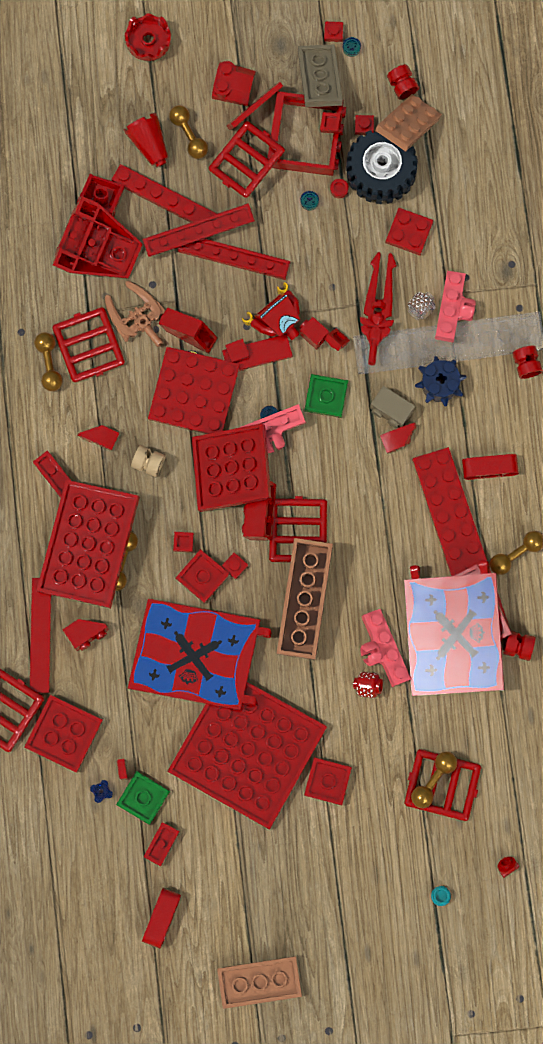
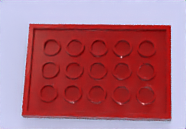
(88, 544)

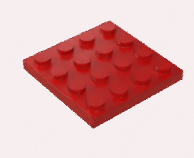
(193, 391)
(231, 467)

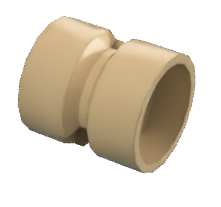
(148, 461)

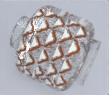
(421, 305)

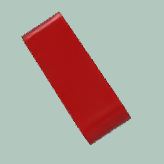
(490, 466)
(161, 918)

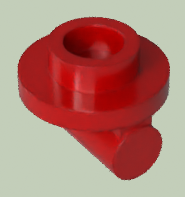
(507, 866)

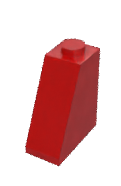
(188, 329)

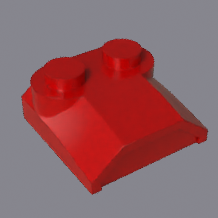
(233, 83)
(103, 192)

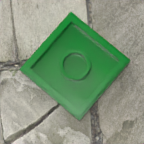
(326, 396)
(143, 798)

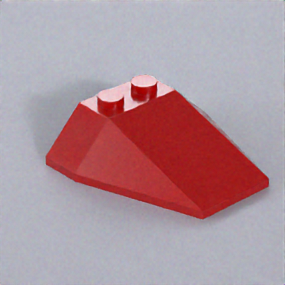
(96, 243)

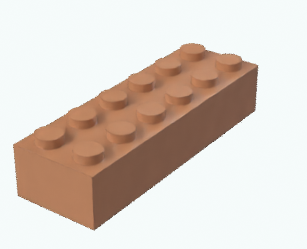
(304, 599)

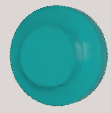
(440, 896)

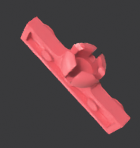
(453, 307)
(279, 423)
(383, 648)

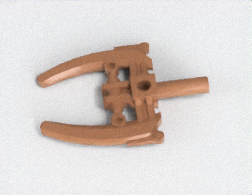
(141, 321)

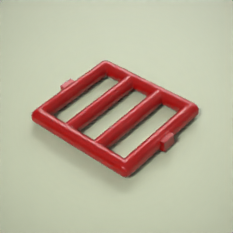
(256, 178)
(106, 328)
(297, 501)
(28, 714)
(446, 810)

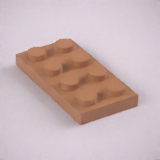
(408, 122)
(259, 982)

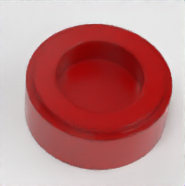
(339, 188)

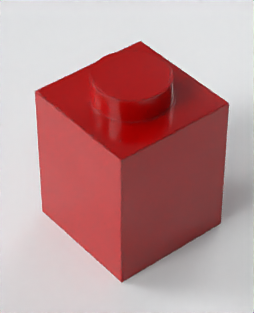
(313, 332)

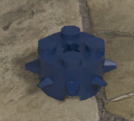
(433, 388)

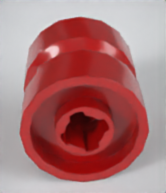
(401, 79)
(527, 360)
(519, 645)

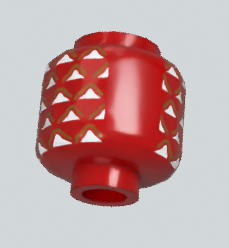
(368, 684)

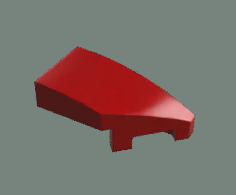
(101, 436)
(398, 437)

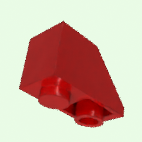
(83, 632)

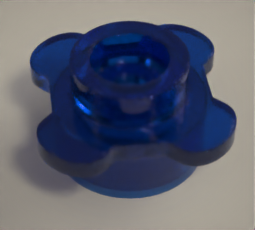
(96, 791)

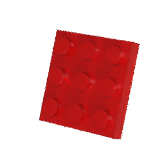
(63, 733)

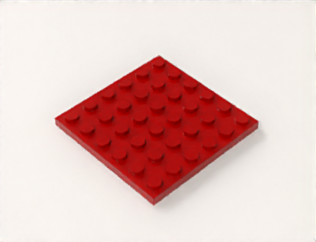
(248, 754)

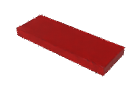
(254, 106)
(264, 352)

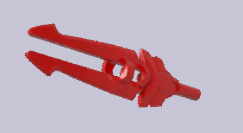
(376, 326)

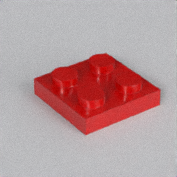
(409, 231)
(202, 576)
(327, 781)

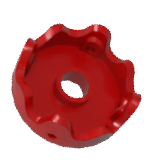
(144, 26)

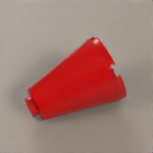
(148, 139)

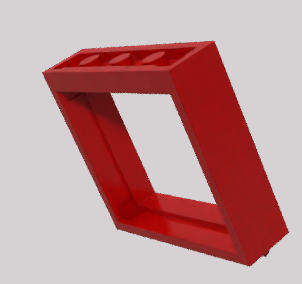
(298, 100)

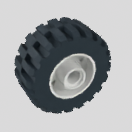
(380, 168)

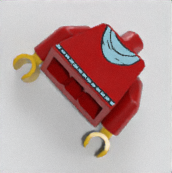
(278, 315)

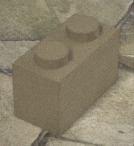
(391, 407)

